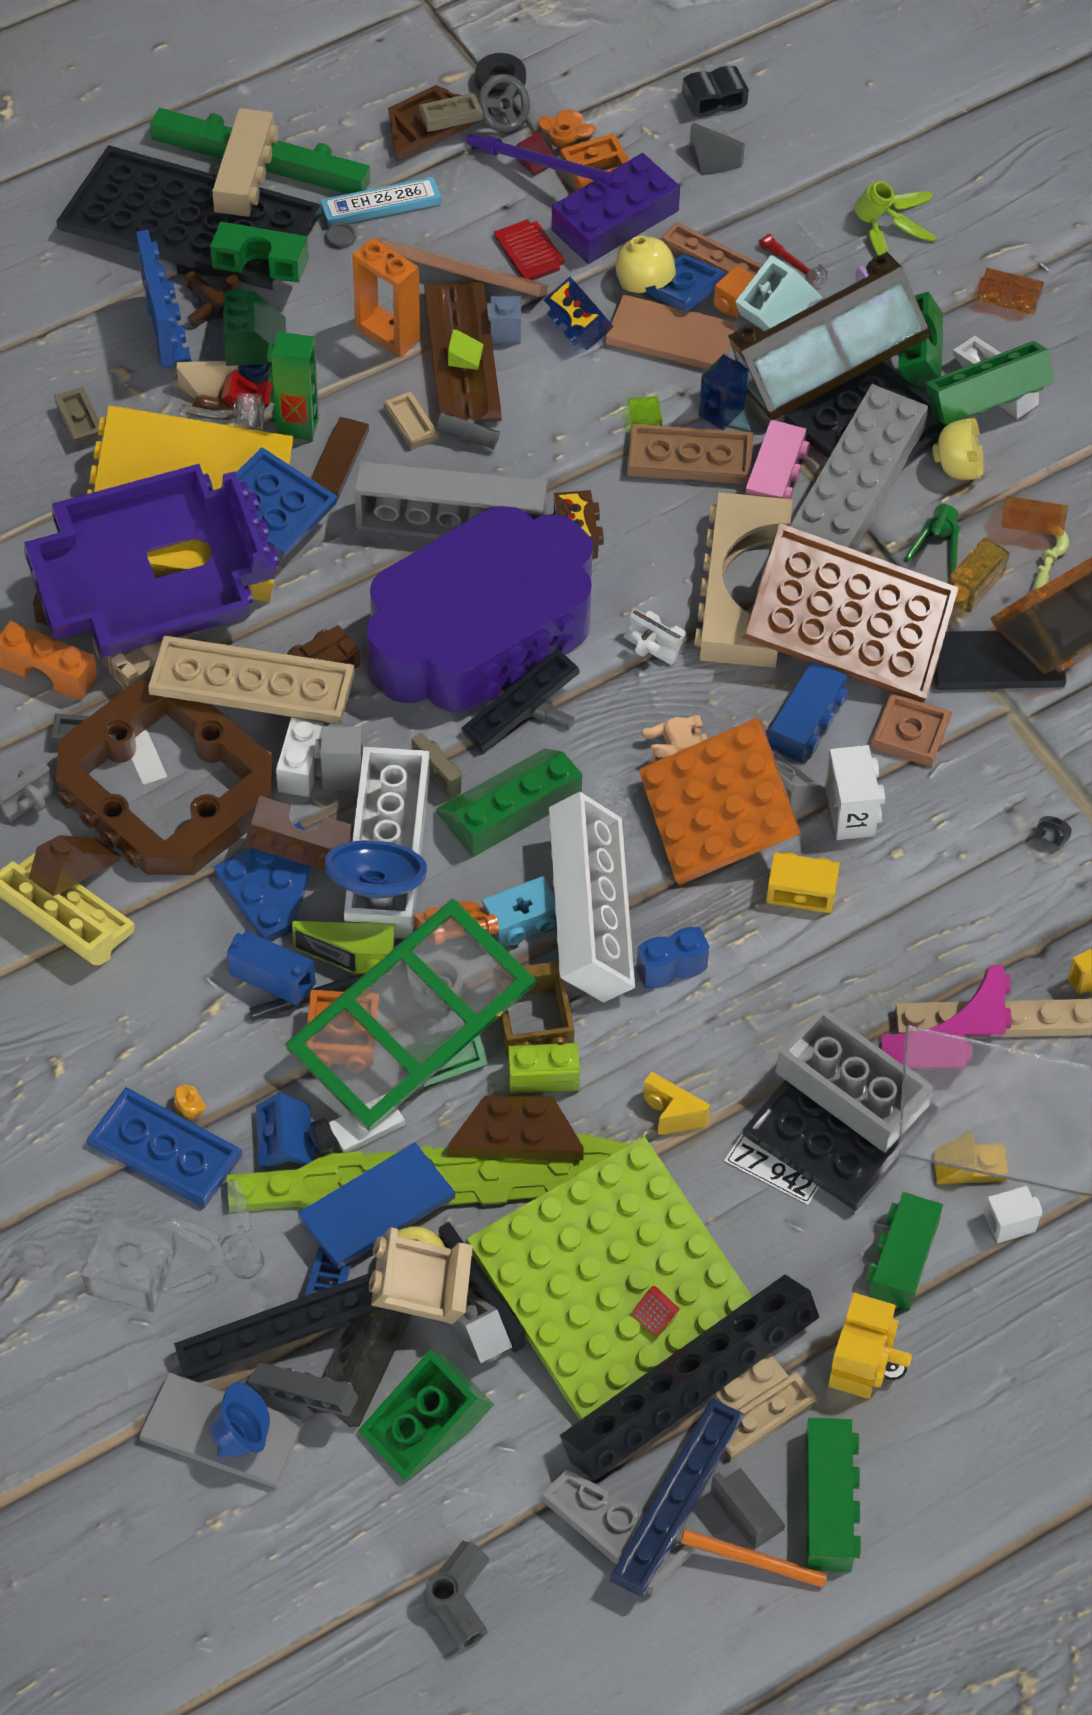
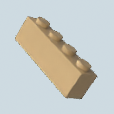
(245, 162)

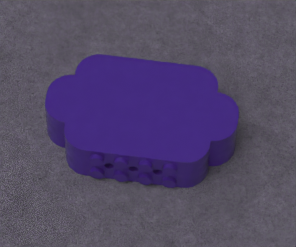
(479, 608)

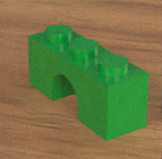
(238, 244)
(924, 360)

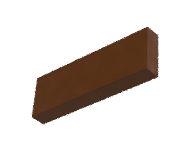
(340, 454)

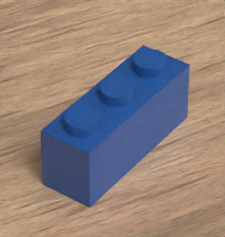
(808, 712)

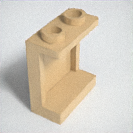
(420, 1277)

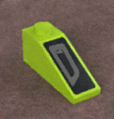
(345, 944)

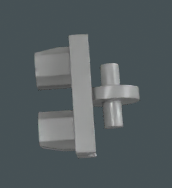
(26, 791)

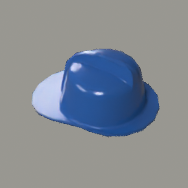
(240, 1422)

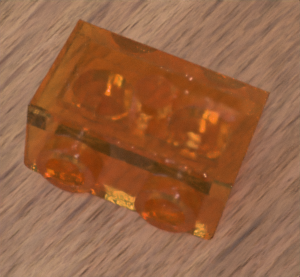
(1010, 291)
(1034, 516)

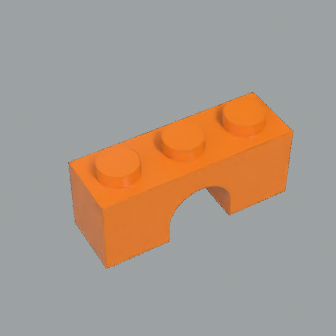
(68, 667)

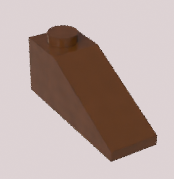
(68, 861)

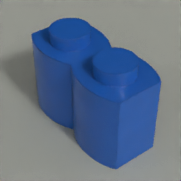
(672, 957)

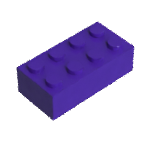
(609, 215)

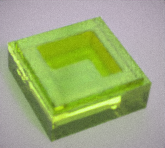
(645, 411)

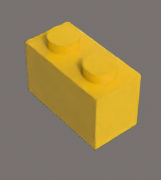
(803, 882)

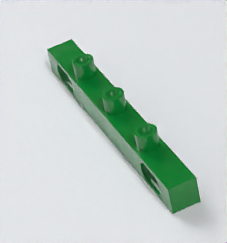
(287, 160)

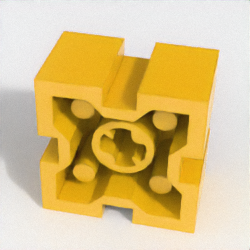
(866, 1347)

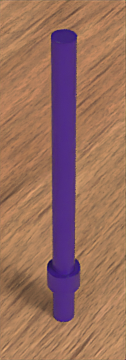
(495, 146)

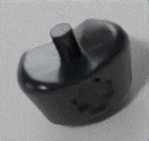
(1053, 830)

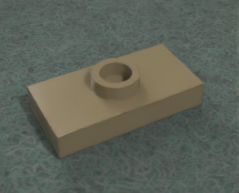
(450, 112)

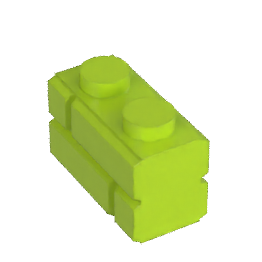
(543, 1068)

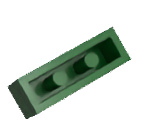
(904, 1250)

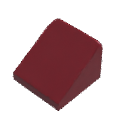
(537, 144)

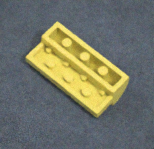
(71, 916)

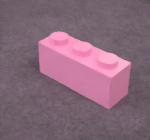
(778, 461)

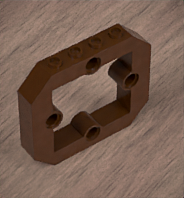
(201, 837)

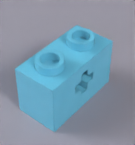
(522, 911)

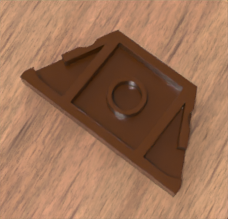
(407, 126)
(517, 1129)

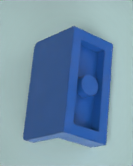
(283, 1131)

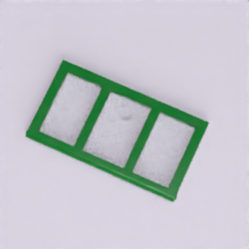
(410, 1014)

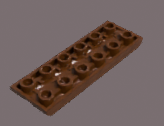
(462, 390)

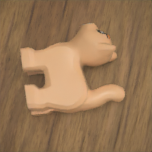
(678, 734)

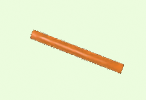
(753, 1558)

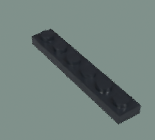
(275, 1327)

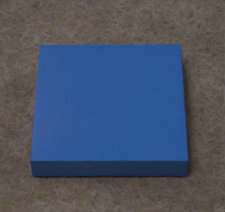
(690, 284)

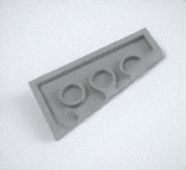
(606, 1521)

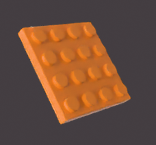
(719, 801)

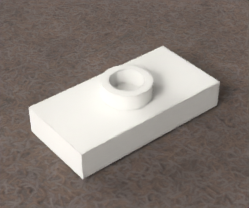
(352, 1135)

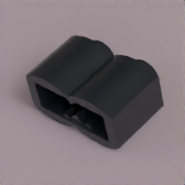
(715, 91)

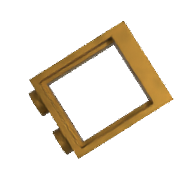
(547, 980)

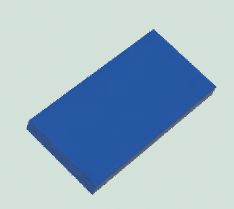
(165, 1147)
(383, 1197)

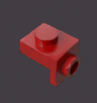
(238, 384)

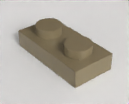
(78, 416)
(442, 772)

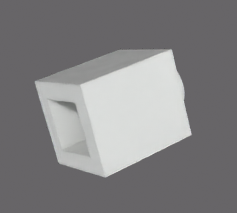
(1012, 1214)

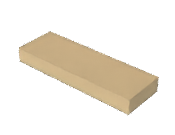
(771, 1412)

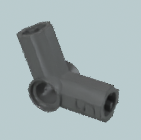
(456, 1612)

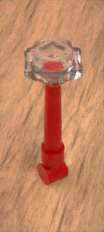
(815, 276)

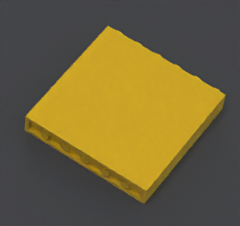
(151, 444)

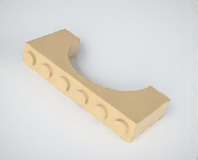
(739, 526)

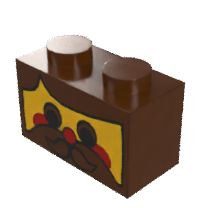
(582, 510)

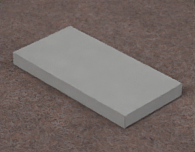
(183, 1421)

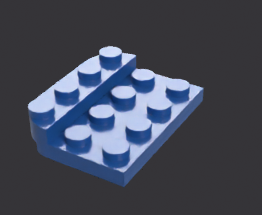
(159, 305)

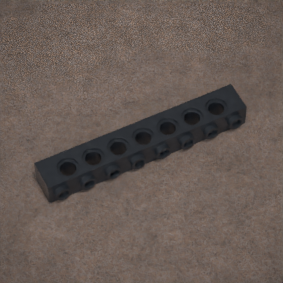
(689, 1376)

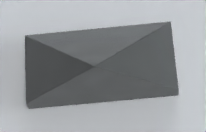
(714, 150)

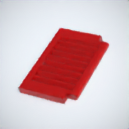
(529, 249)

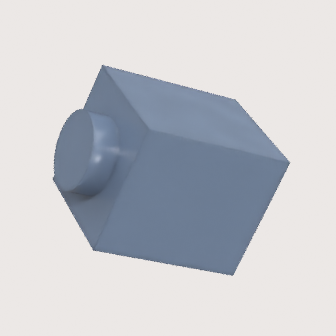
(506, 319)

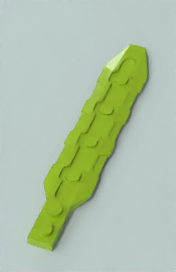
(472, 1178)

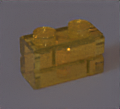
(978, 573)

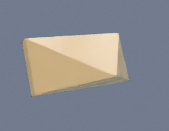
(203, 377)

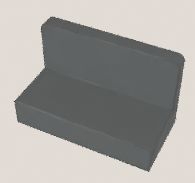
(746, 1507)

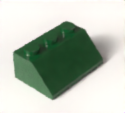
(249, 327)

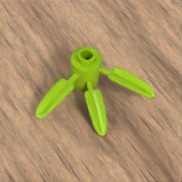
(876, 202)

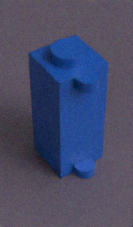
(270, 967)

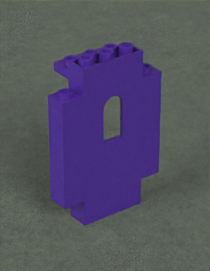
(99, 571)

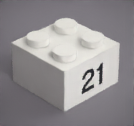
(854, 792)

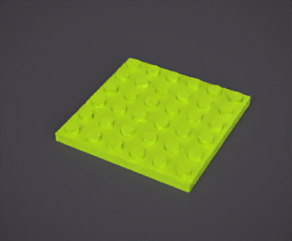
(588, 1256)

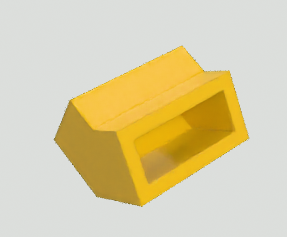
(1081, 972)

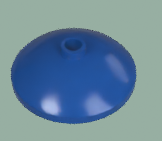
(375, 868)

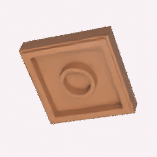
(911, 729)

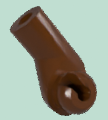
(211, 403)

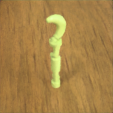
(1050, 556)

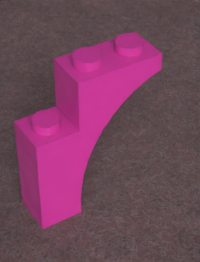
(981, 1017)

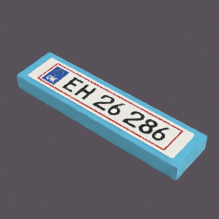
(381, 201)

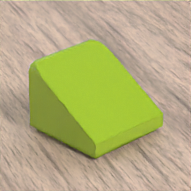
(464, 351)

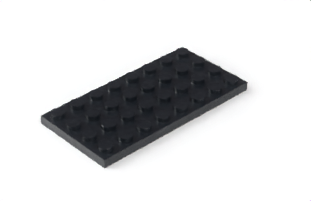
(176, 206)

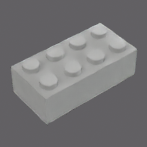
(846, 1077)

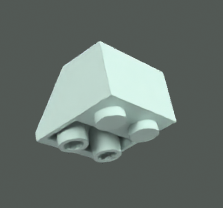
(775, 295)

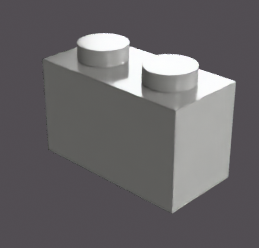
(339, 758)

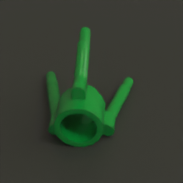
(942, 524)

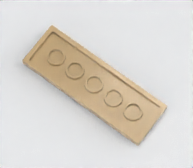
(251, 679)

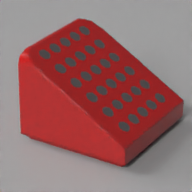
(655, 1311)

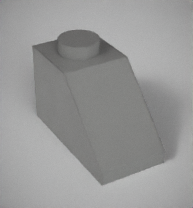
(481, 1330)

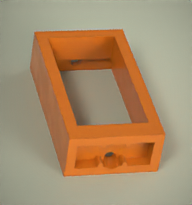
(397, 331)

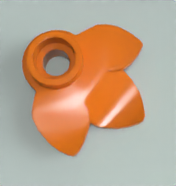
(565, 128)

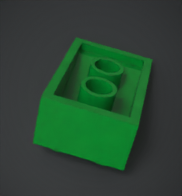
(425, 1415)

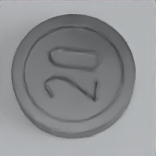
(341, 235)

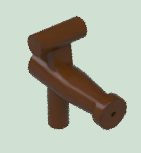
(209, 295)

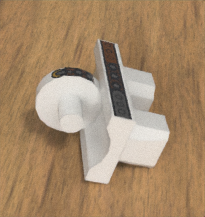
(653, 637)

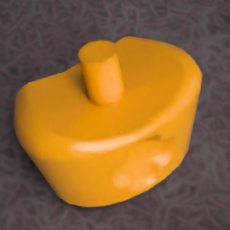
(188, 1102)

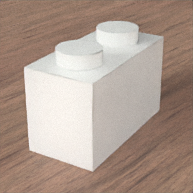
(297, 760)

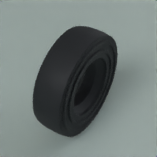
(499, 62)

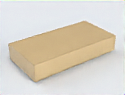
(411, 420)

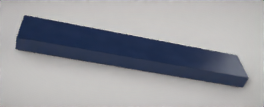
(677, 1498)

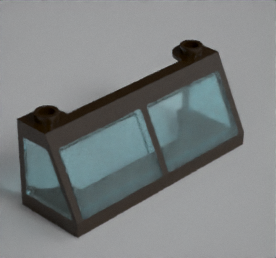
(831, 339)

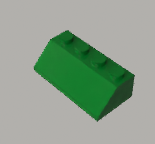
(511, 800)

